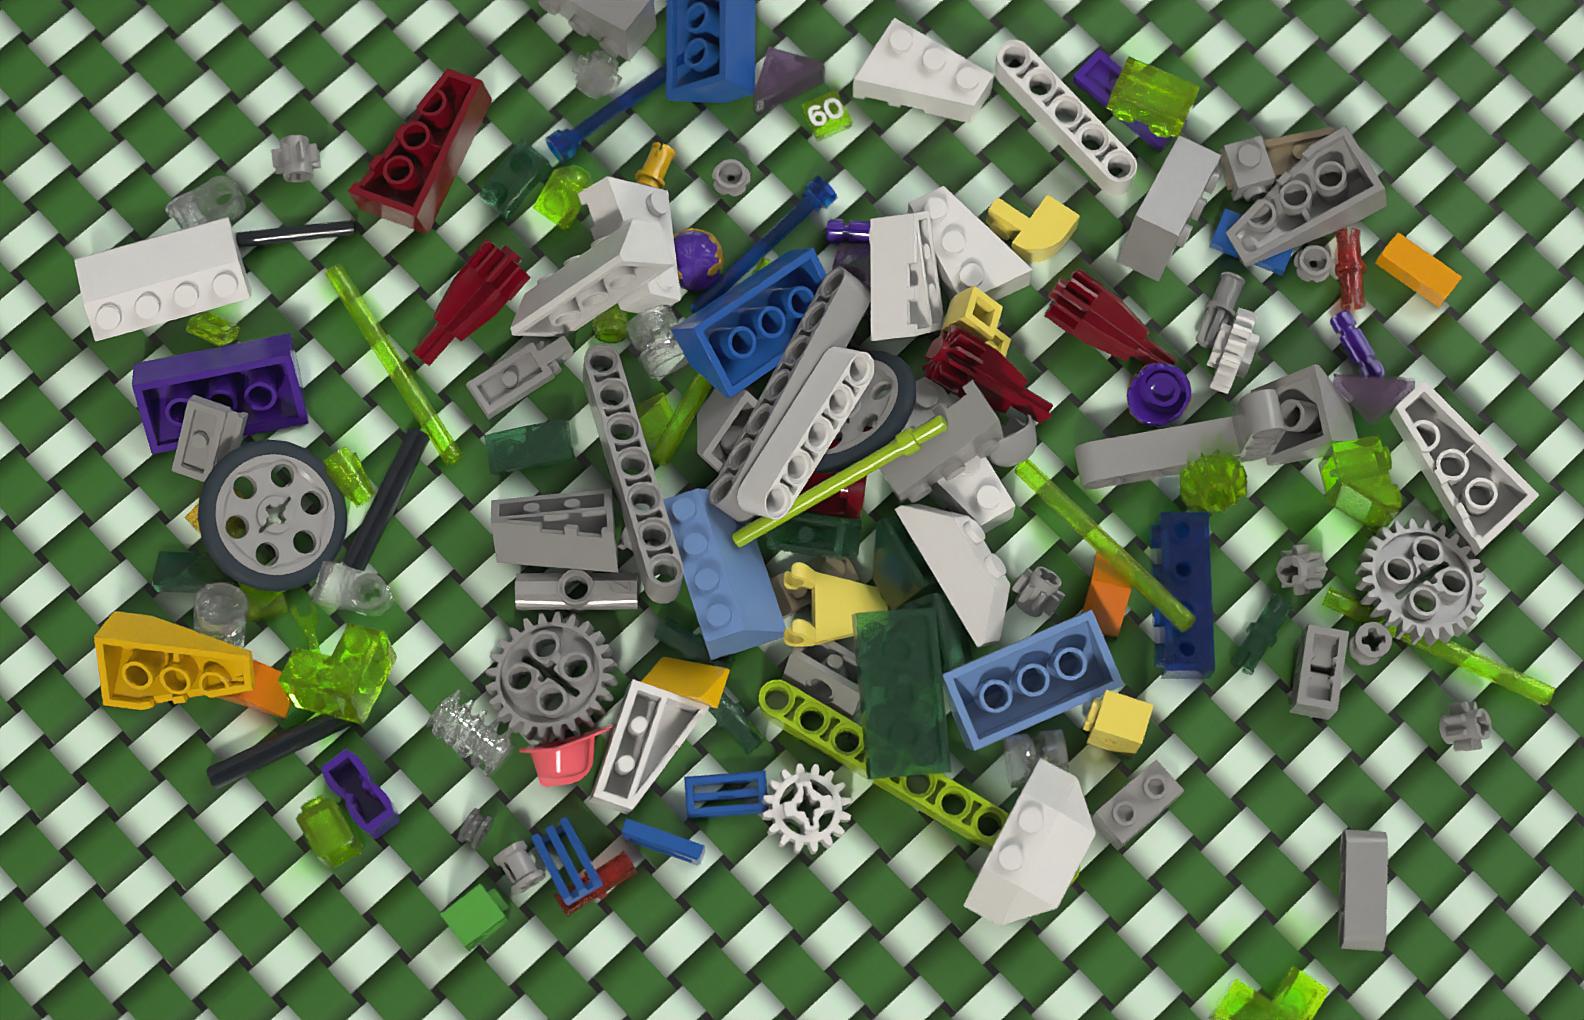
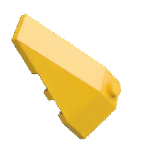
(160, 662)

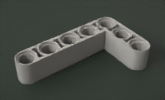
(1248, 434)

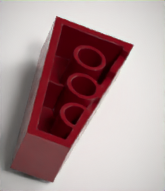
(424, 158)

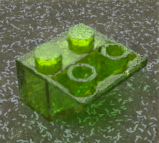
(1359, 481)

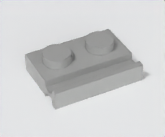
(206, 437)

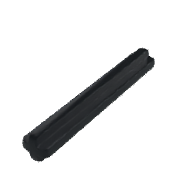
(386, 499)
(274, 749)

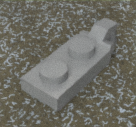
(519, 375)

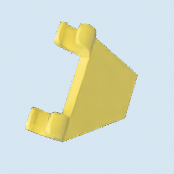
(832, 606)

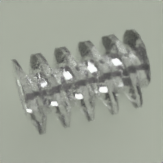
(471, 734)

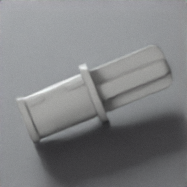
(1220, 308)

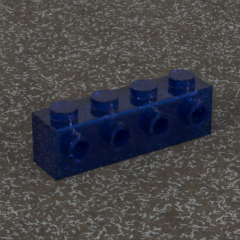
(1184, 571)

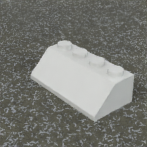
(162, 279)
(594, 280)

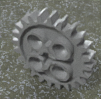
(1444, 611)
(574, 647)

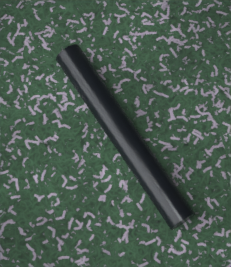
(295, 233)

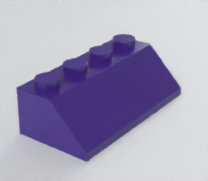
(247, 376)

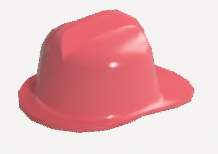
(564, 761)

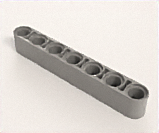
(826, 324)
(632, 488)

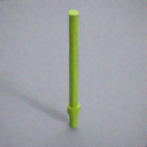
(906, 443)

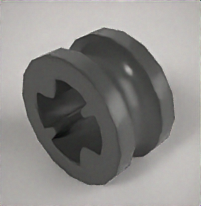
(475, 828)

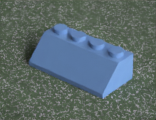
(723, 581)
(1030, 681)

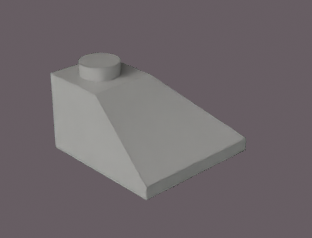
(1312, 416)
(721, 424)

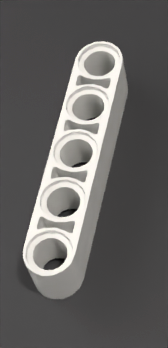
(1063, 100)
(805, 432)

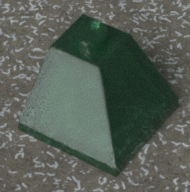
(899, 565)

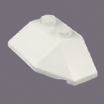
(963, 567)
(1035, 849)

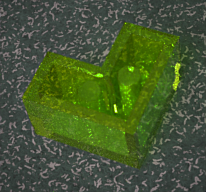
(345, 681)
(1293, 999)

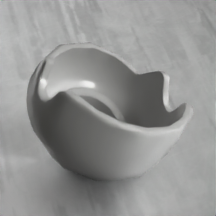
(1017, 443)

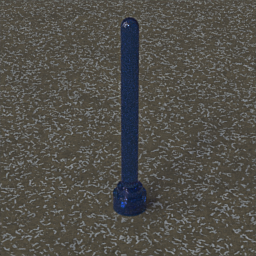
(565, 142)
(817, 196)

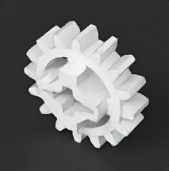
(1233, 350)
(788, 810)

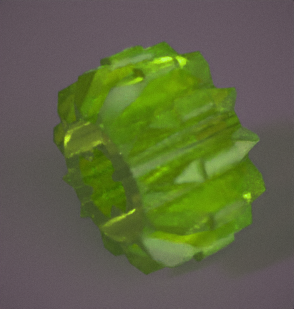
(1213, 482)

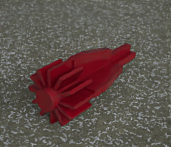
(473, 297)
(1102, 320)
(962, 357)

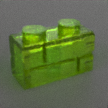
(1152, 98)
(329, 831)

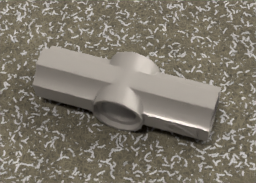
(549, 591)

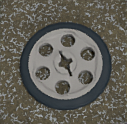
(891, 412)
(238, 556)

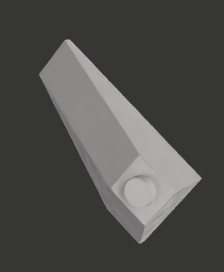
(1318, 196)

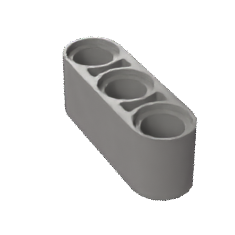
(1363, 890)

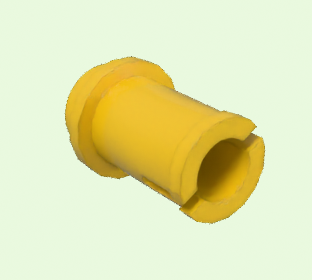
(655, 166)

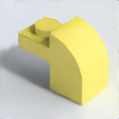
(1034, 237)
(978, 316)

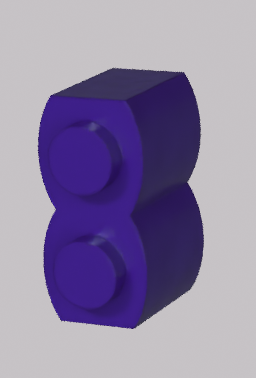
(357, 789)

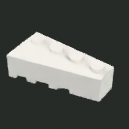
(1461, 467)
(976, 489)

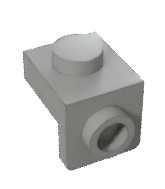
(1249, 169)

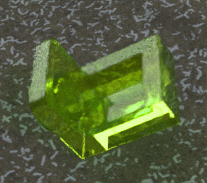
(560, 196)

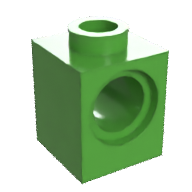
(476, 916)

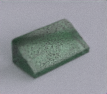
(187, 572)

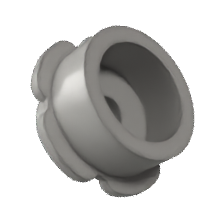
(730, 168)
(1313, 254)

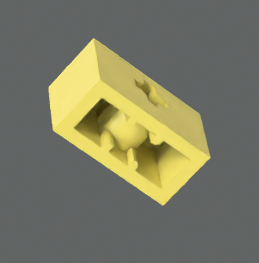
(1117, 723)

